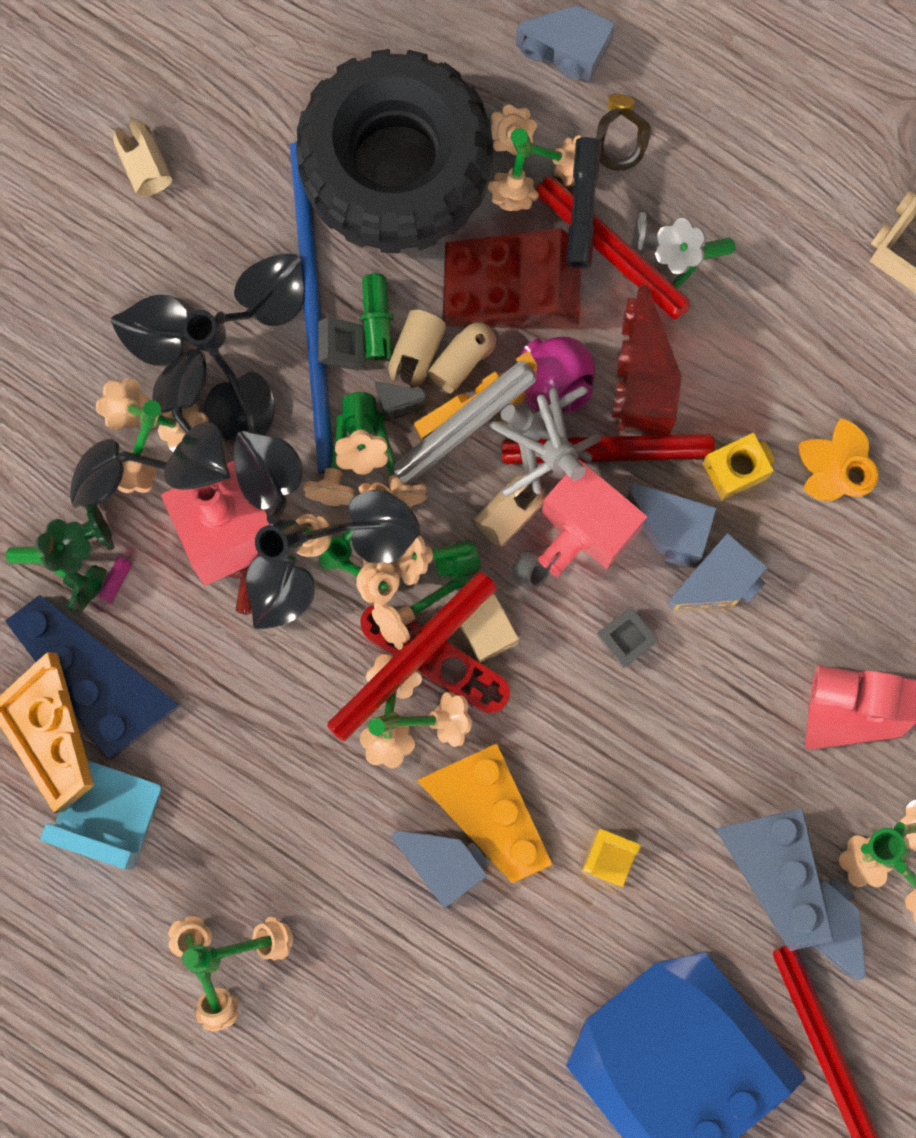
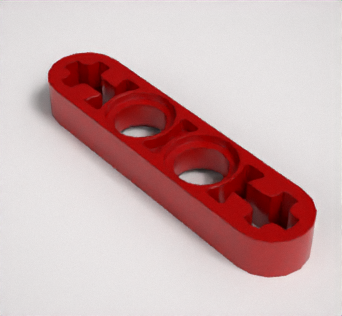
(432, 667)

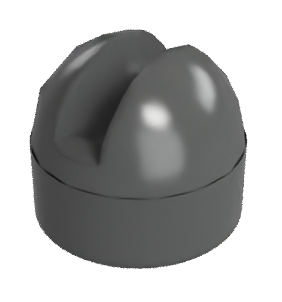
(529, 570)

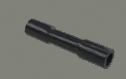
(581, 228)

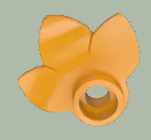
(834, 459)

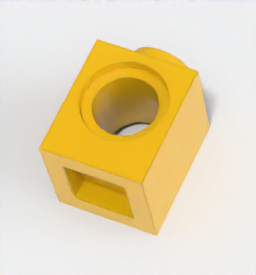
(729, 482)

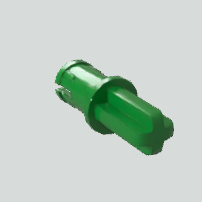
(376, 317)

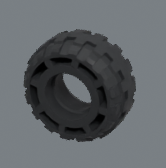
(384, 94)

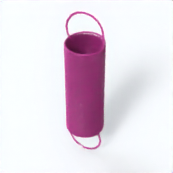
(115, 579)

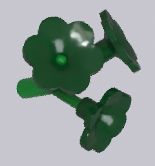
(62, 552)

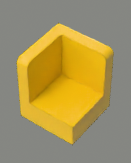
(610, 857)

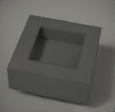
(340, 343)
(627, 637)

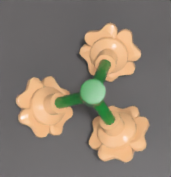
(513, 133)

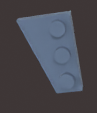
(783, 874)

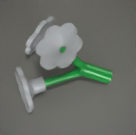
(680, 248)

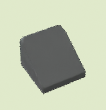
(399, 400)

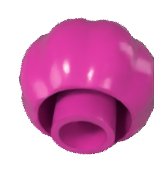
(562, 365)

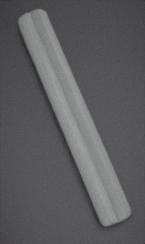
(465, 422)

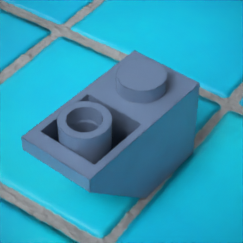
(568, 39)

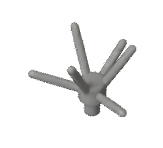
(533, 426)
(556, 452)

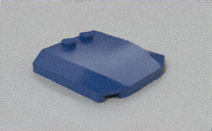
(681, 1056)

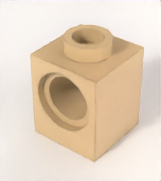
(489, 631)

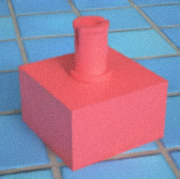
(590, 519)
(216, 526)

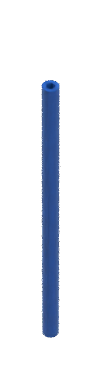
(312, 316)

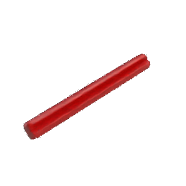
(618, 251)
(630, 448)
(412, 656)
(824, 1043)

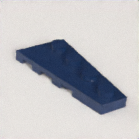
(104, 691)

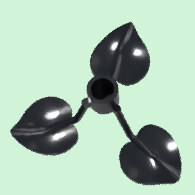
(159, 323)
(195, 460)
(276, 587)

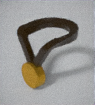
(623, 105)

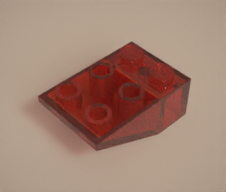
(511, 282)
(652, 381)

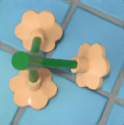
(129, 407)
(388, 735)

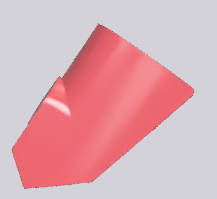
(858, 707)

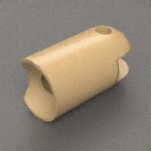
(145, 162)
(418, 341)
(462, 356)
(506, 516)

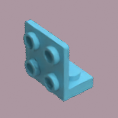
(107, 819)

